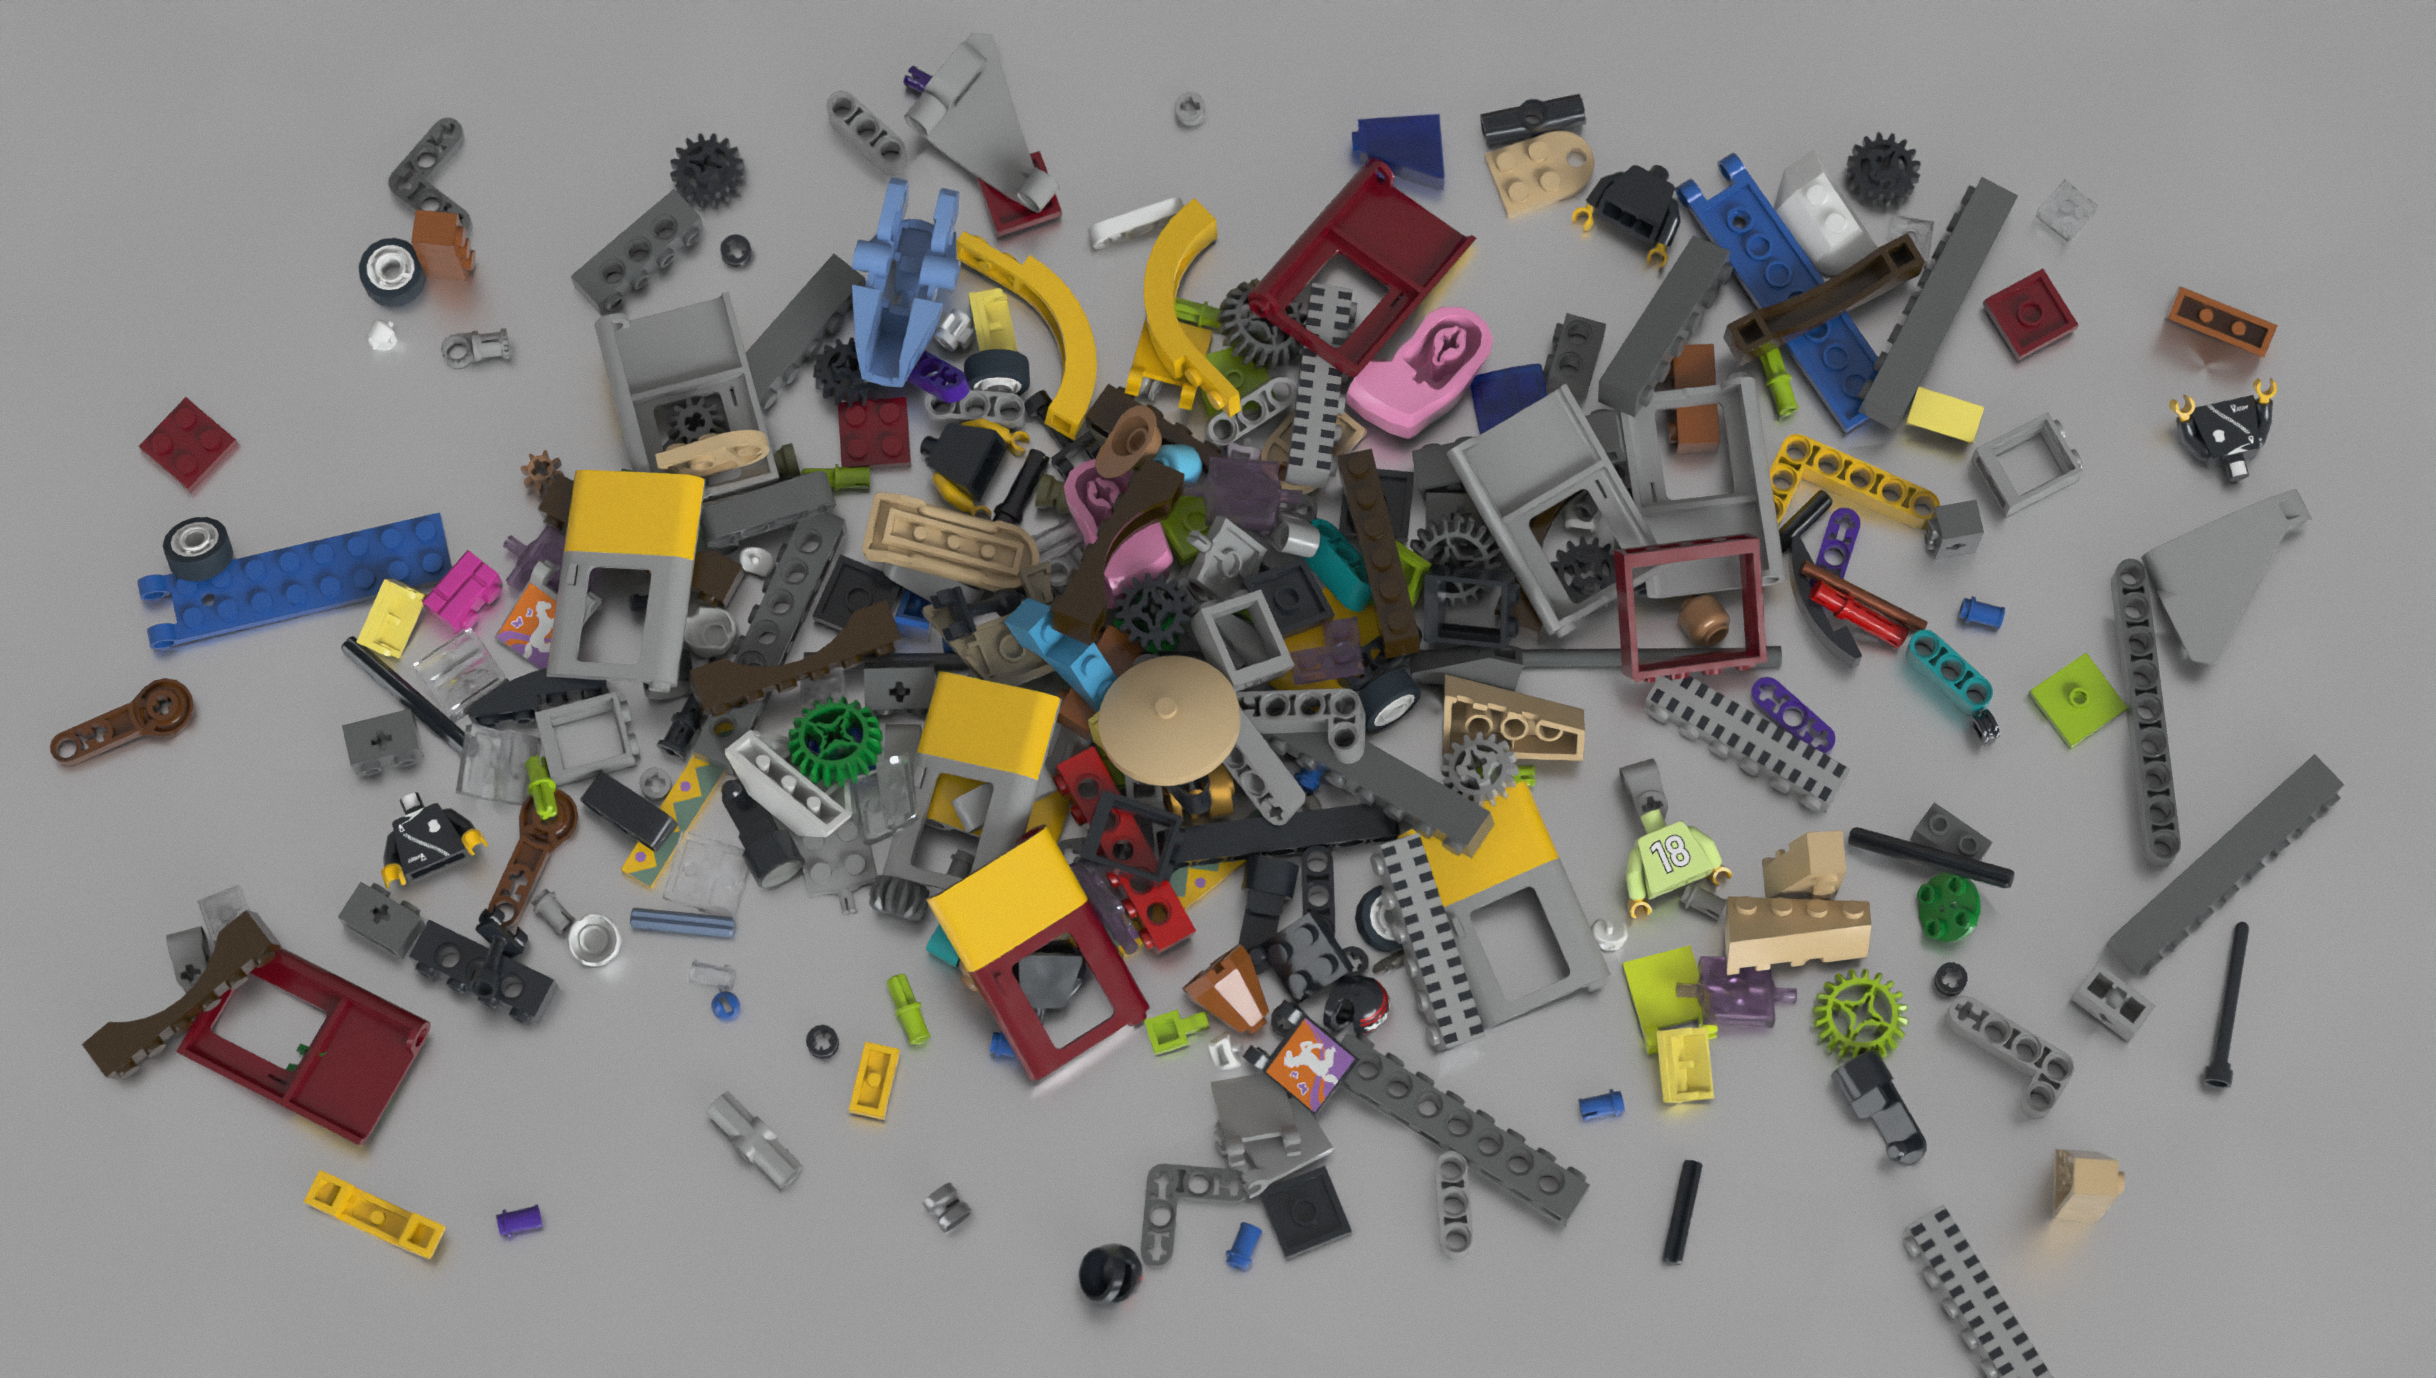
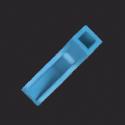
(1074, 661)

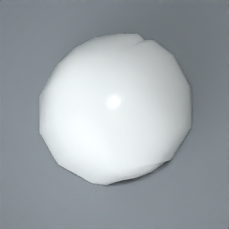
(710, 632)
(594, 939)

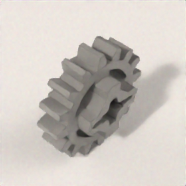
(1494, 764)

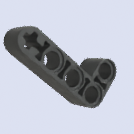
(765, 510)

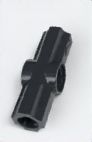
(1511, 122)

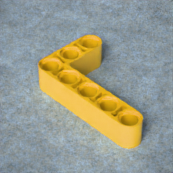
(1839, 482)

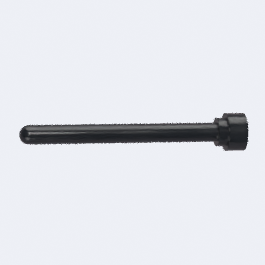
(2218, 1072)

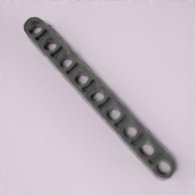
(2139, 727)

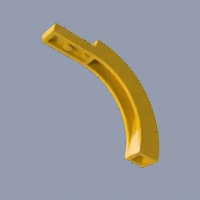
(1170, 257)
(1062, 314)

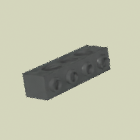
(669, 212)

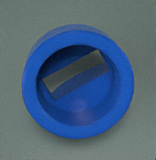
(719, 1010)

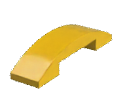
(374, 1215)

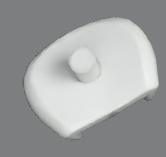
(381, 336)
(1243, 452)
(1571, 520)
(757, 561)
(1609, 934)
(1224, 1053)

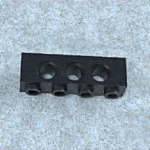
(439, 941)

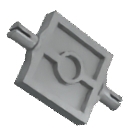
(1224, 558)
(837, 863)

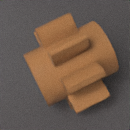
(536, 464)

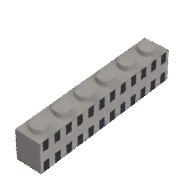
(1318, 390)
(1747, 739)
(1427, 942)
(1972, 1298)

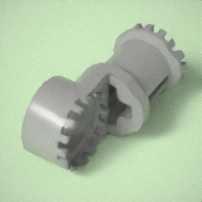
(477, 346)

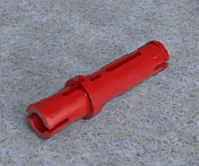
(1846, 607)

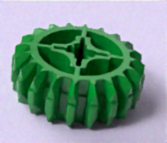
(839, 753)

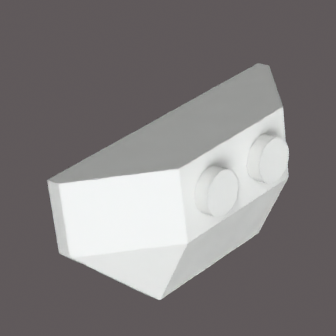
(1821, 217)
(779, 787)

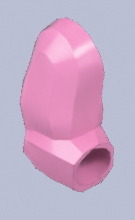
(1424, 374)
(1147, 551)

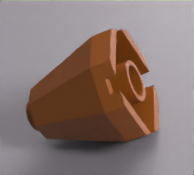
(1230, 991)

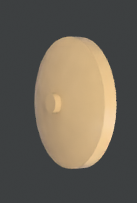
(1169, 720)

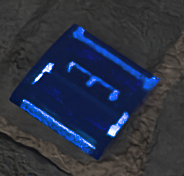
(1505, 393)

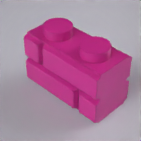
(463, 593)

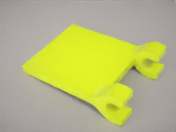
(1653, 988)

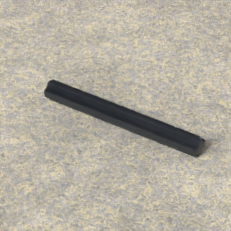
(404, 693)
(1931, 857)

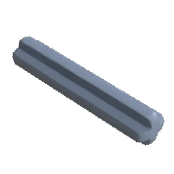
(682, 922)

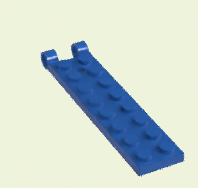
(1777, 269)
(301, 580)

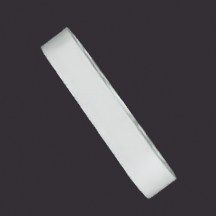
(1134, 223)

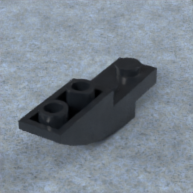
(525, 695)

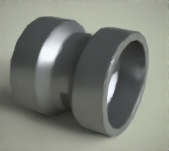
(947, 1207)

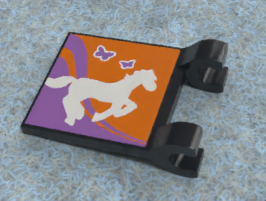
(1306, 1061)

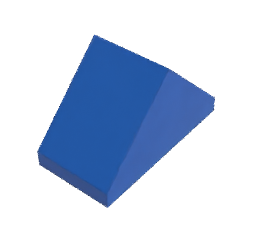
(910, 618)

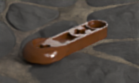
(130, 721)
(533, 851)

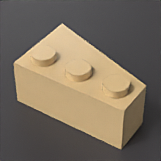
(1809, 869)

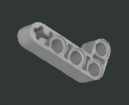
(1325, 720)
(1263, 775)
(2005, 1050)

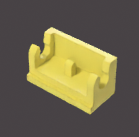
(992, 320)
(1945, 415)
(392, 618)
(1685, 1065)

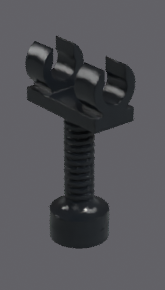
(1038, 406)
(1003, 603)
(502, 942)

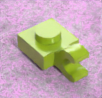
(1170, 1031)

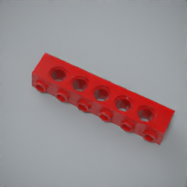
(1177, 926)

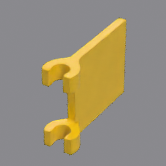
(1148, 364)

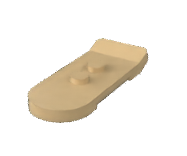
(947, 543)

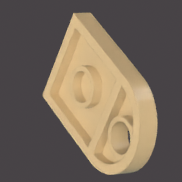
(1537, 171)
(1277, 445)
(714, 453)

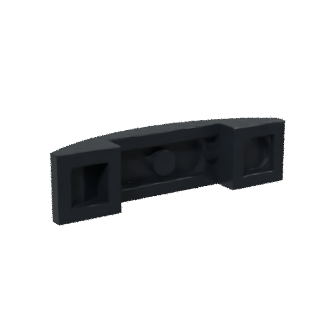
(1837, 642)

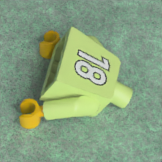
(1669, 860)

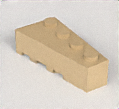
(1527, 723)
(1793, 931)
(2085, 1184)

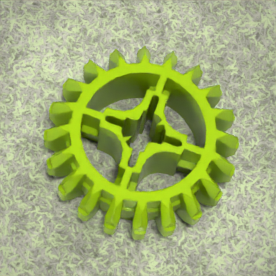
(1844, 1008)

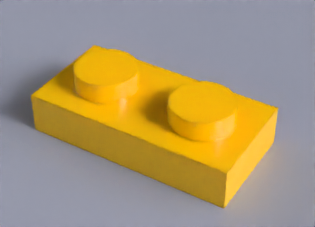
(874, 1080)

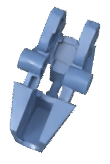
(895, 336)

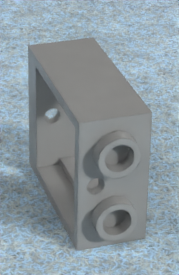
(1997, 479)
(1215, 649)
(576, 711)

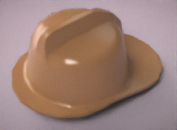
(1130, 443)

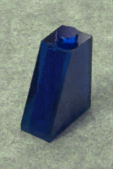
(1406, 145)

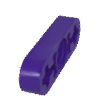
(936, 384)
(1832, 531)
(1792, 702)

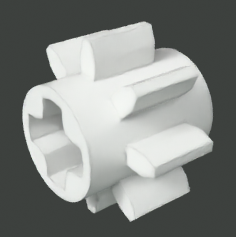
(954, 330)

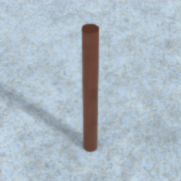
(1864, 597)

